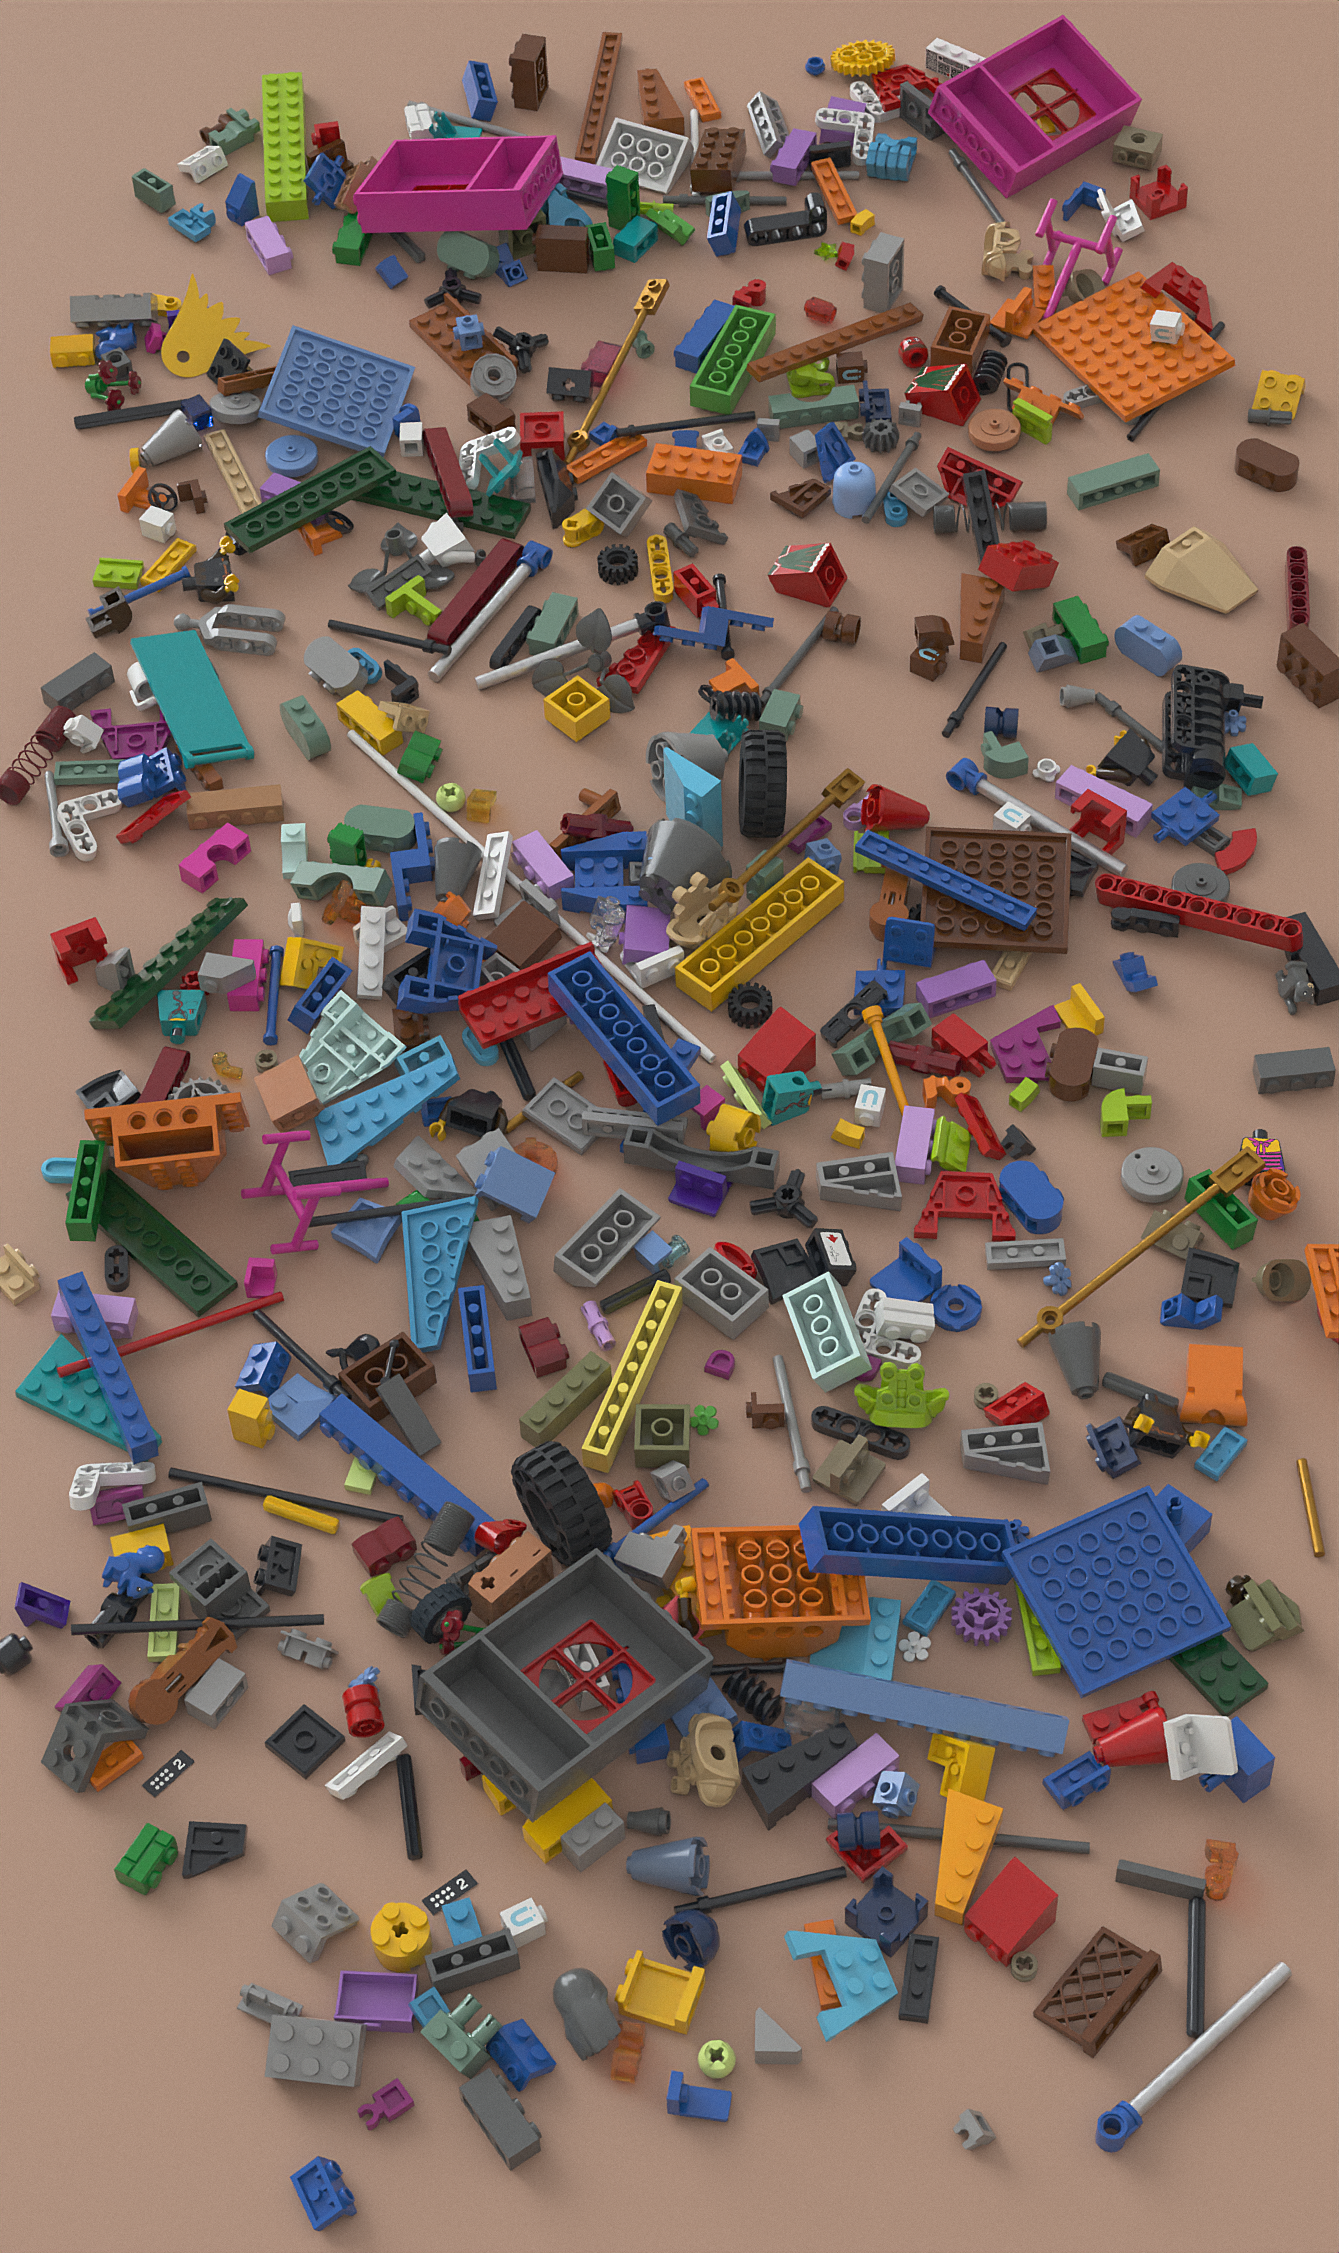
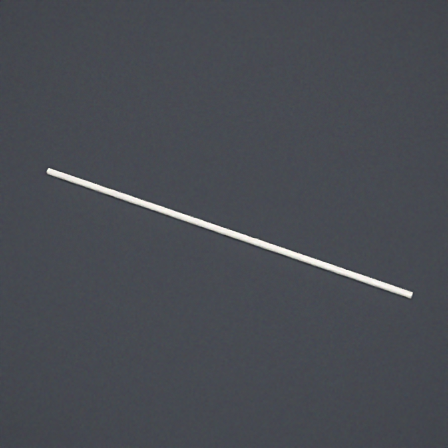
(515, 881)

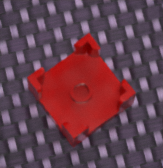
(1159, 196)
(542, 431)
(1101, 819)
(77, 946)

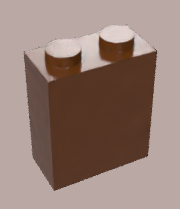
(561, 248)
(525, 936)

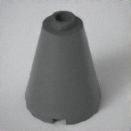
(454, 866)
(1078, 1355)

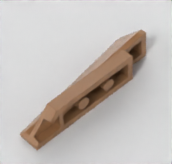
(351, 183)

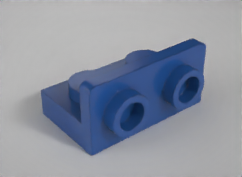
(168, 772)
(323, 2192)

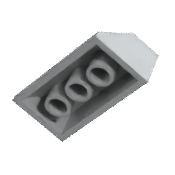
(604, 1240)

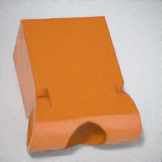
(1214, 1386)

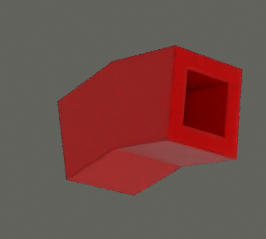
(845, 255)

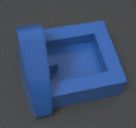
(391, 271)
(408, 413)
(603, 433)
(686, 438)
(754, 448)
(432, 1109)

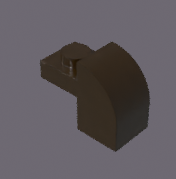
(114, 615)

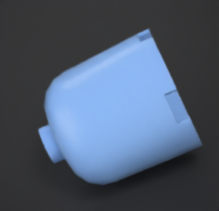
(853, 489)

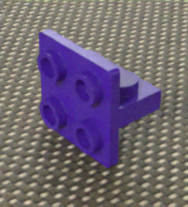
(699, 1189)

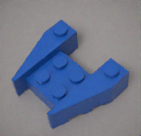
(600, 871)
(452, 966)

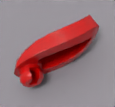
(737, 1257)

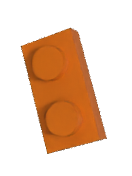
(114, 1762)

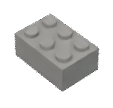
(883, 272)
(722, 1293)
(315, 2050)

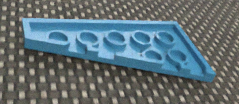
(375, 1113)
(433, 1260)

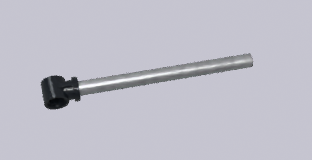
(654, 615)

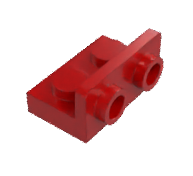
(325, 133)
(1019, 1406)

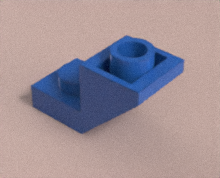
(509, 270)
(1133, 972)
(1185, 1313)

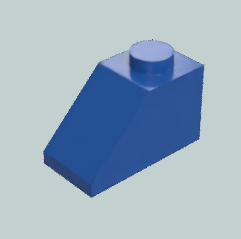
(242, 201)

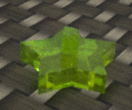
(826, 251)

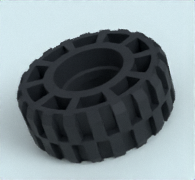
(762, 783)
(561, 1502)

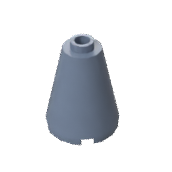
(672, 1865)

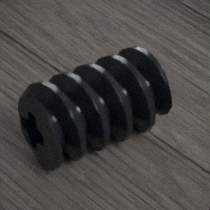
(989, 372)
(735, 703)
(753, 1696)

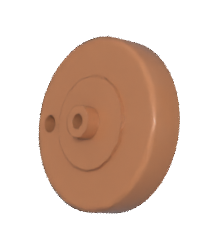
(994, 430)

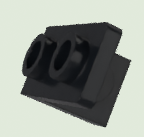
(407, 686)

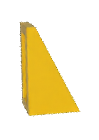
(1046, 124)

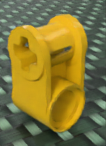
(583, 526)

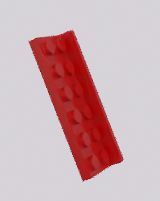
(515, 1001)

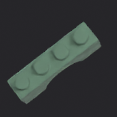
(837, 406)
(316, 879)
(863, 1049)

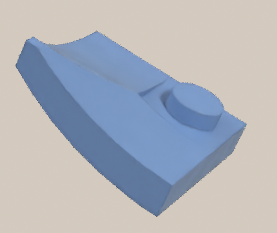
(369, 1235)
(298, 1406)
(708, 1702)

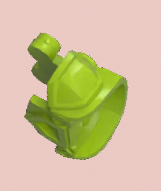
(901, 1398)

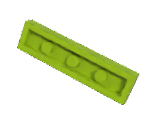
(1040, 1652)

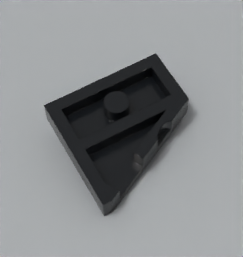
(212, 1846)

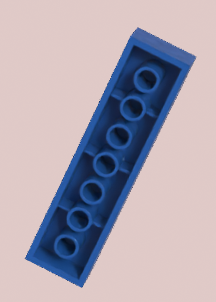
(624, 1038)
(906, 1545)

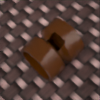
(849, 627)

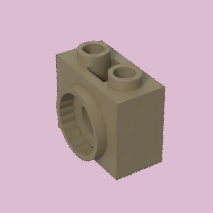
(1137, 147)

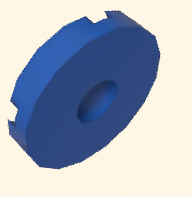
(956, 1320)

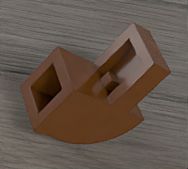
(933, 632)

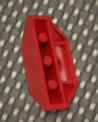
(954, 464)

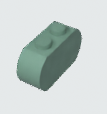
(468, 254)
(305, 727)
(383, 827)

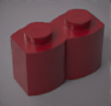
(543, 1347)
(384, 1547)

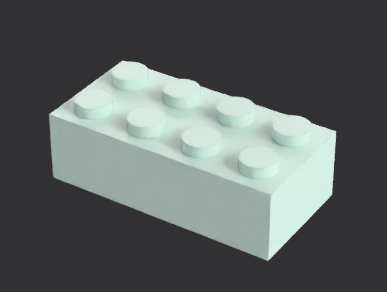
(827, 1332)

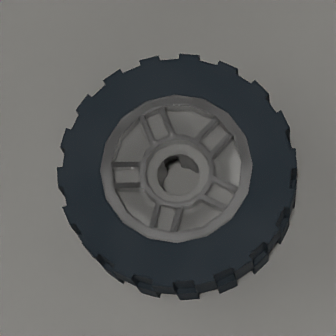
(432, 1610)

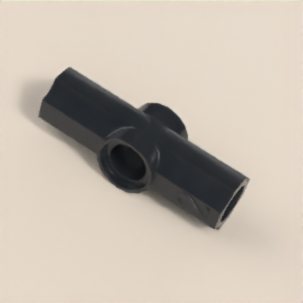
(113, 1610)

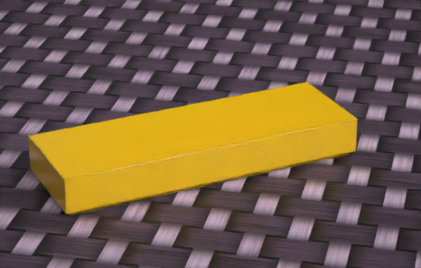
(169, 562)

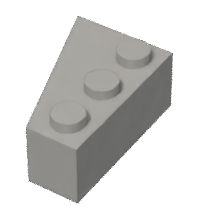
(861, 1181)
(1007, 1451)

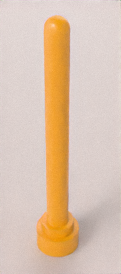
(873, 1017)

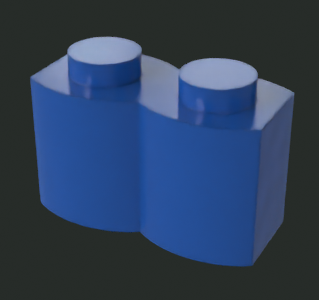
(136, 780)

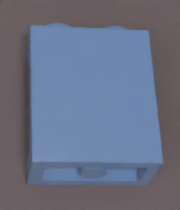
(514, 1182)

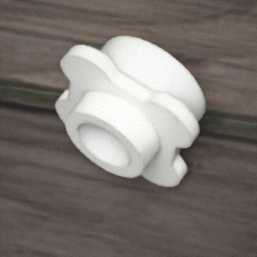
(1046, 770)

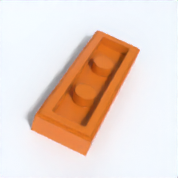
(702, 99)

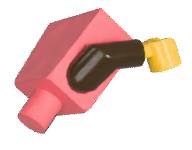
(681, 1607)

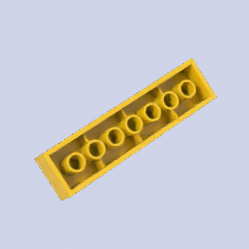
(759, 934)

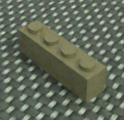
(566, 1400)

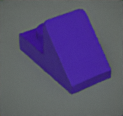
(41, 1605)

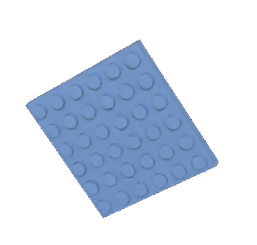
(336, 391)

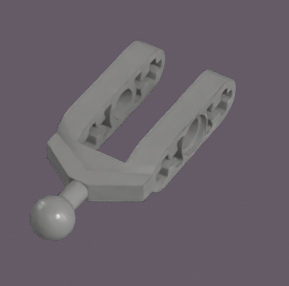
(230, 639)

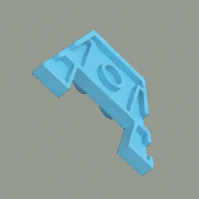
(856, 1974)

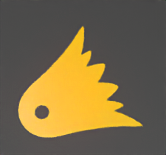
(200, 334)

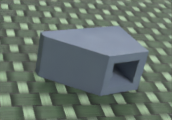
(1051, 652)

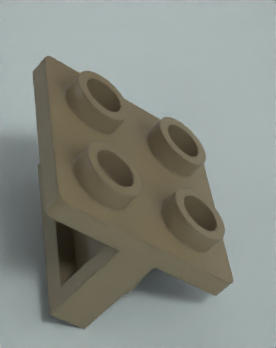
(850, 1470)

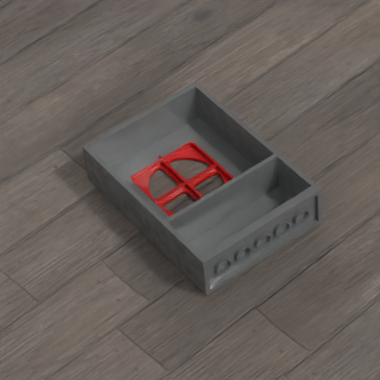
(499, 1719)

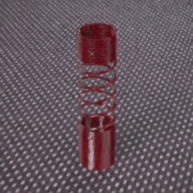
(50, 736)

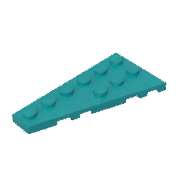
(72, 1397)

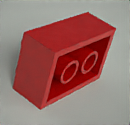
(1018, 565)

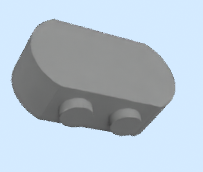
(335, 667)

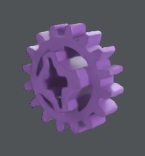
(981, 1616)

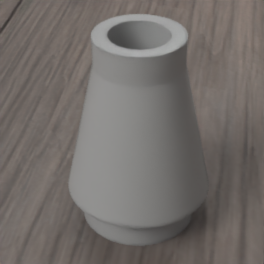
(1074, 696)

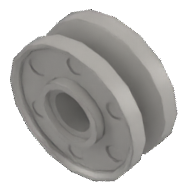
(496, 366)

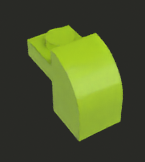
(1119, 1109)

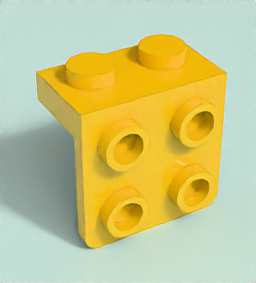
(1279, 392)

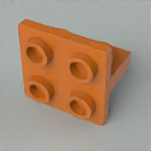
(1018, 315)

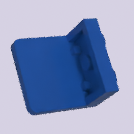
(909, 942)
(911, 1275)

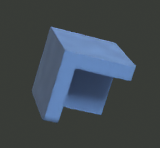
(652, 1251)

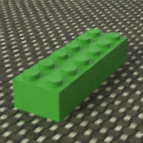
(724, 371)

